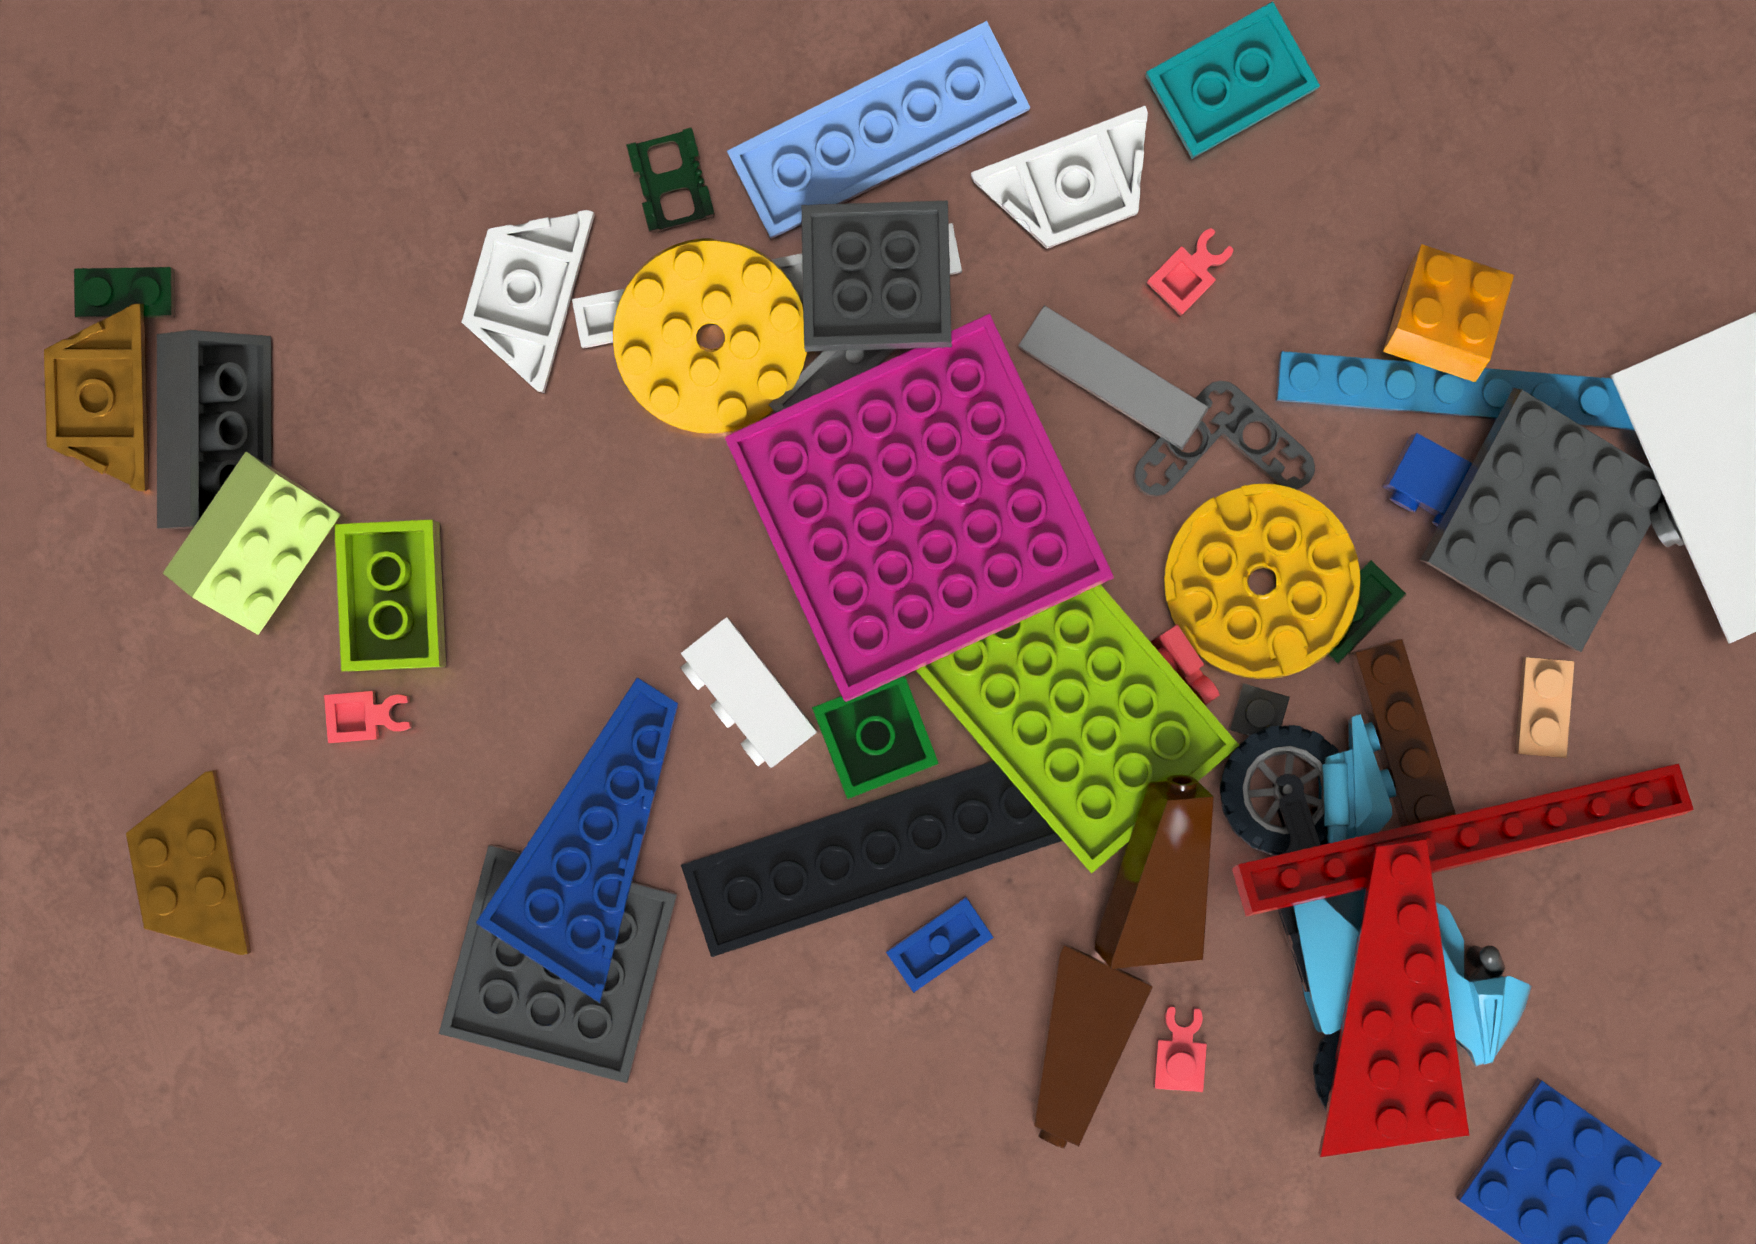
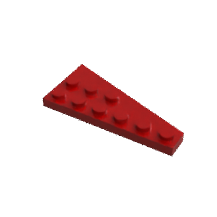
(1397, 1035)

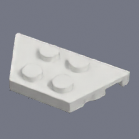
(1072, 181)
(526, 290)

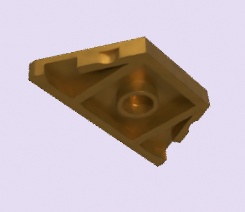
(100, 397)
(188, 870)

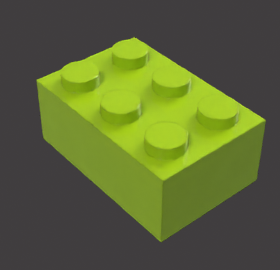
(390, 595)

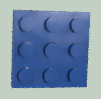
(1558, 1174)

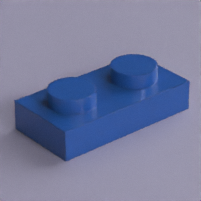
(939, 944)

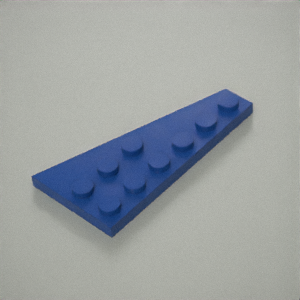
(577, 870)

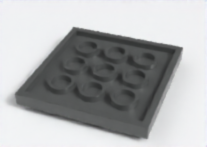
(1545, 520)
(527, 1010)

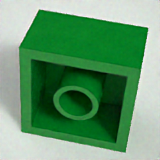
(875, 737)

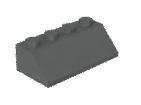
(208, 415)

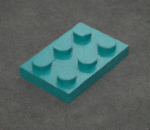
(1232, 80)

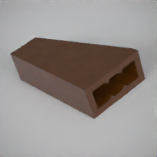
(1163, 880)
(1084, 1038)

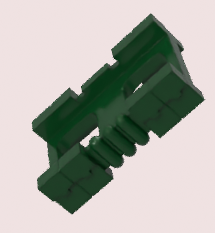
(655, 185)

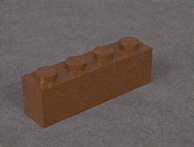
(1402, 731)

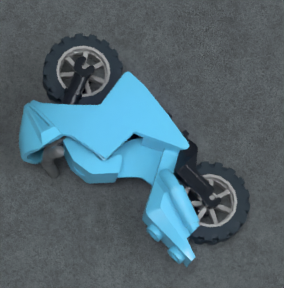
(1326, 930)

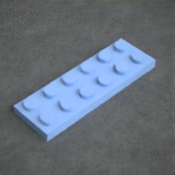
(879, 128)

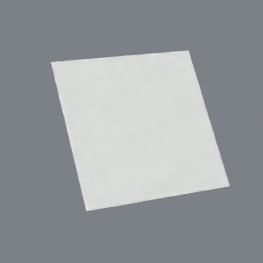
(1700, 439)

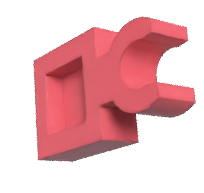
(1186, 276)
(1186, 662)
(357, 716)
(1180, 1059)

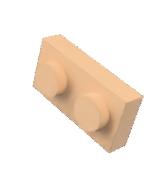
(1544, 707)

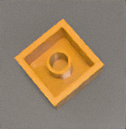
(1448, 313)

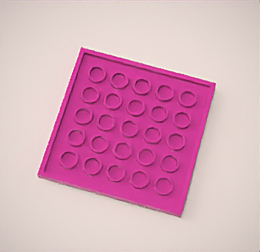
(918, 508)

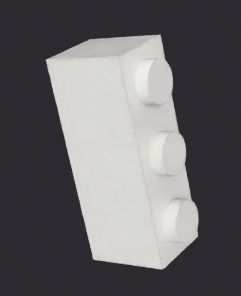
(746, 694)

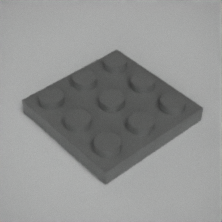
(876, 276)

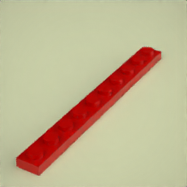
(1467, 837)

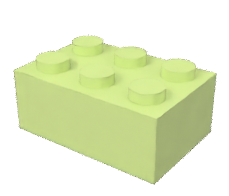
(251, 543)

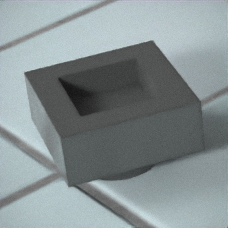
(1257, 710)

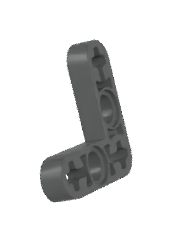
(1231, 428)

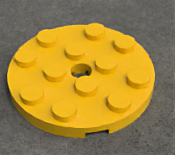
(699, 286)
(1274, 531)

